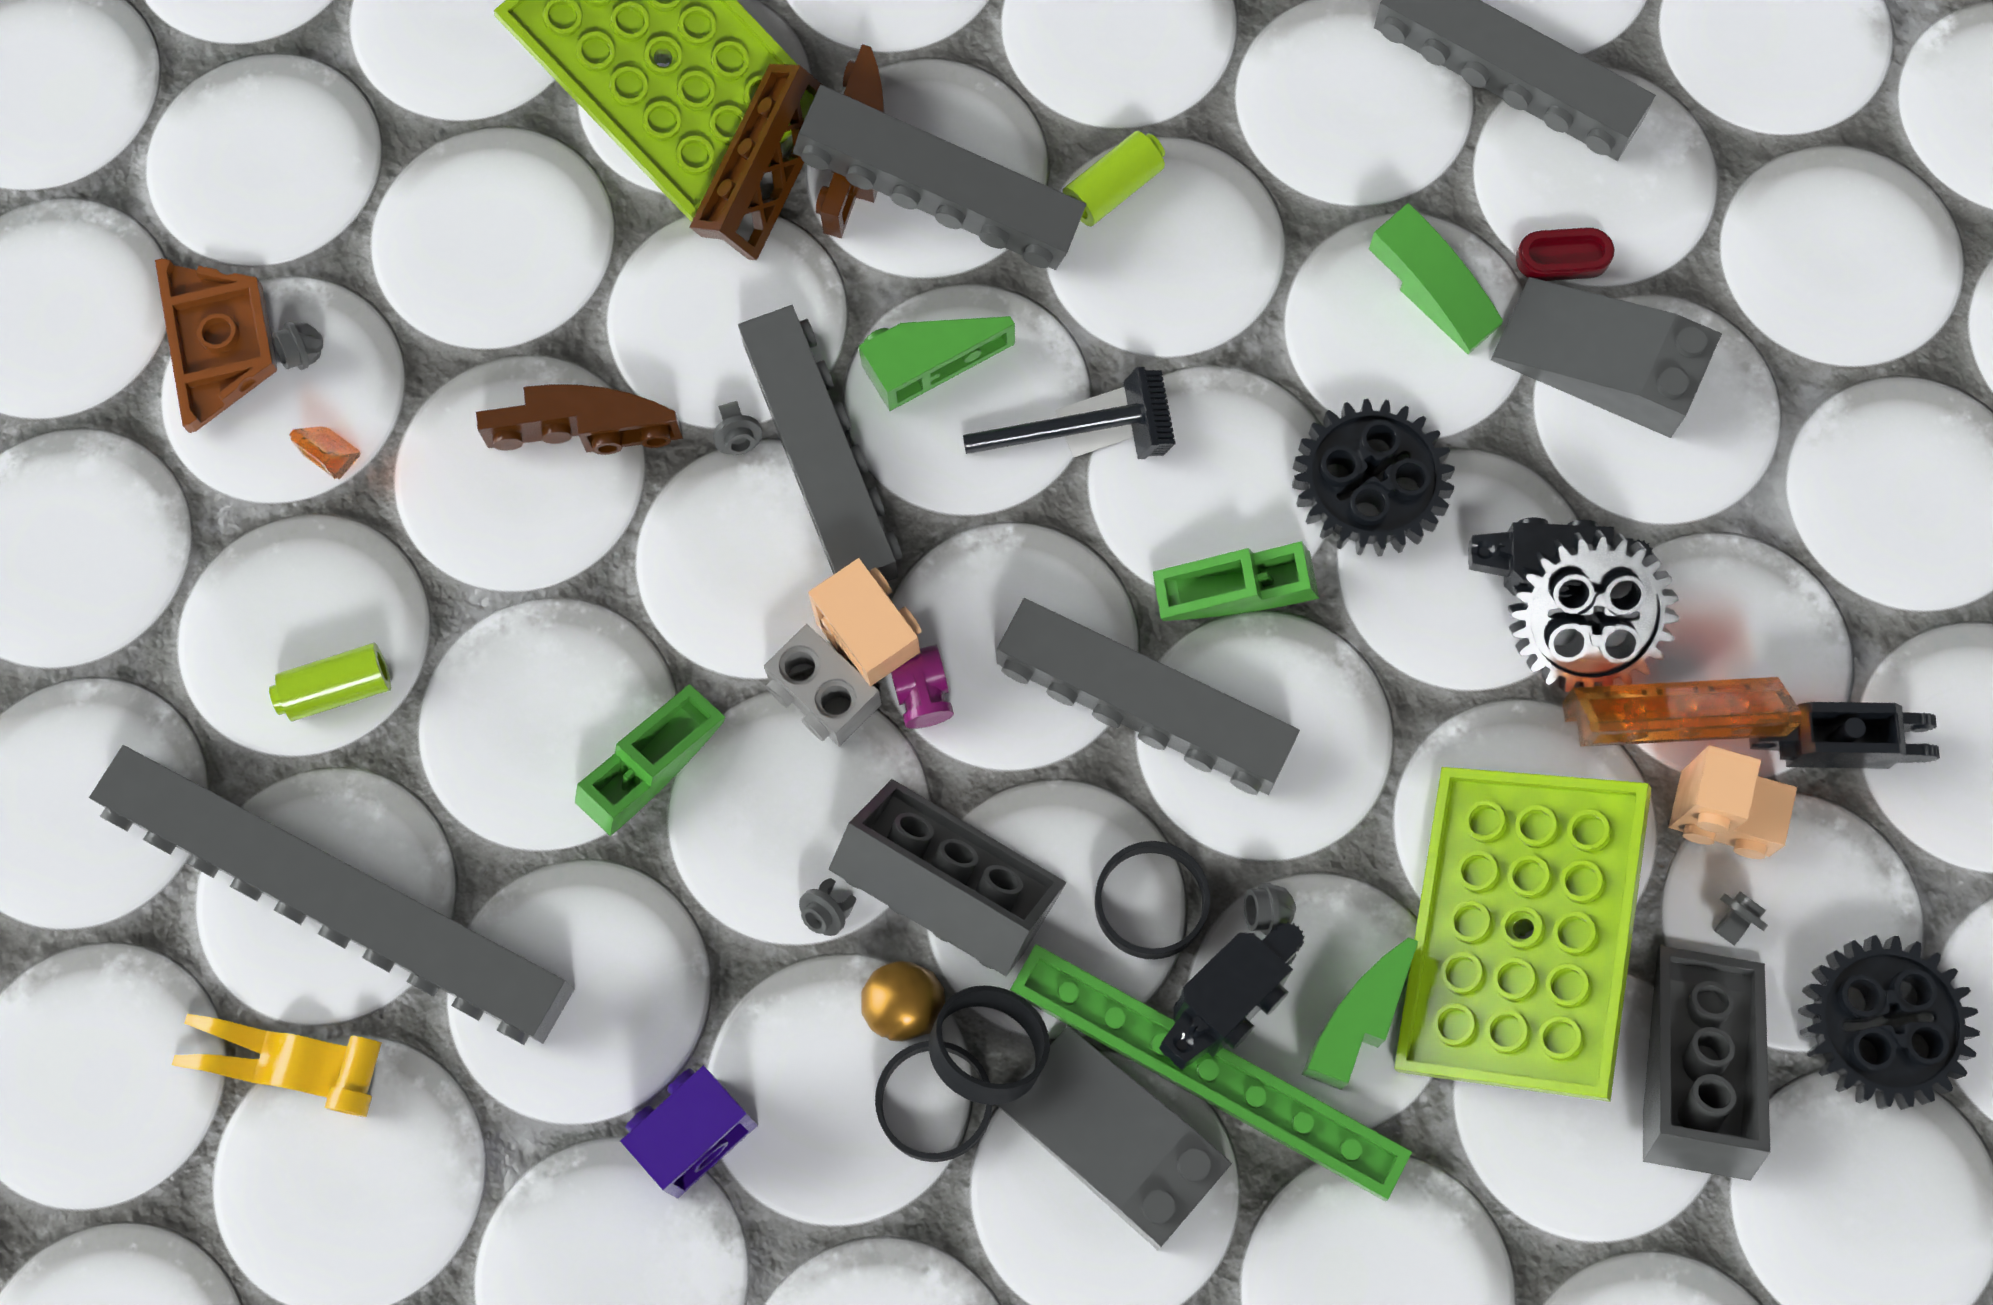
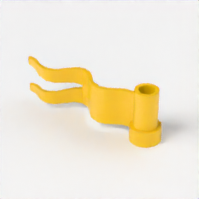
(292, 1063)

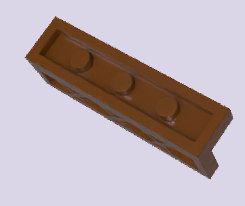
(751, 155)

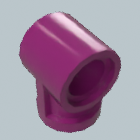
(922, 687)

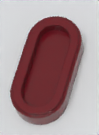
(1565, 254)

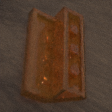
(1681, 711)

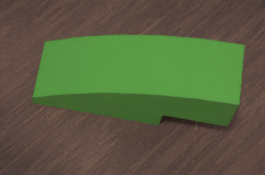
(1435, 278)
(1236, 583)
(648, 759)
(1360, 1017)

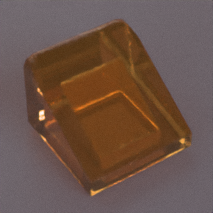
(325, 449)

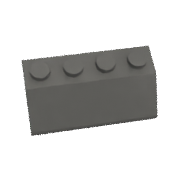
(946, 876)

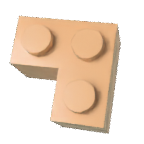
(864, 622)
(1730, 804)

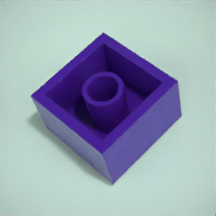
(687, 1131)

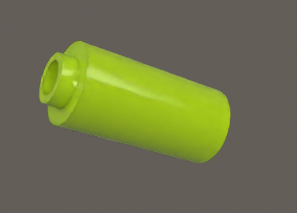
(1117, 175)
(330, 682)

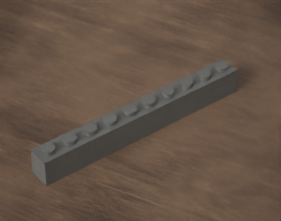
(332, 894)

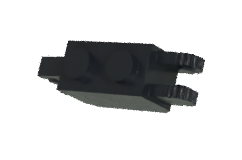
(1512, 550)
(1852, 736)
(1229, 992)

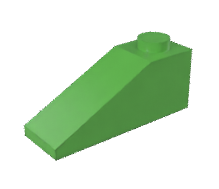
(927, 353)

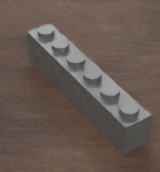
(1521, 68)
(938, 178)
(816, 442)
(1145, 697)

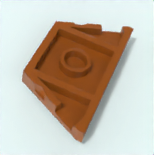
(214, 337)

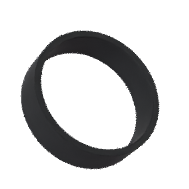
(1164, 849)
(1011, 1005)
(884, 1077)

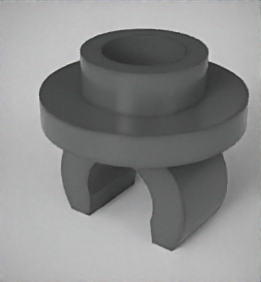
(736, 432)
(822, 912)
(1738, 919)

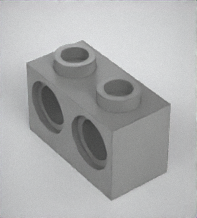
(830, 679)

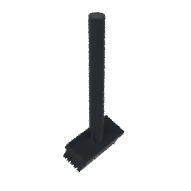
(1145, 411)

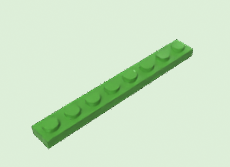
(1220, 1080)

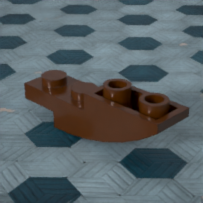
(836, 201)
(598, 415)

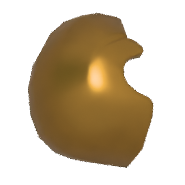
(902, 1001)

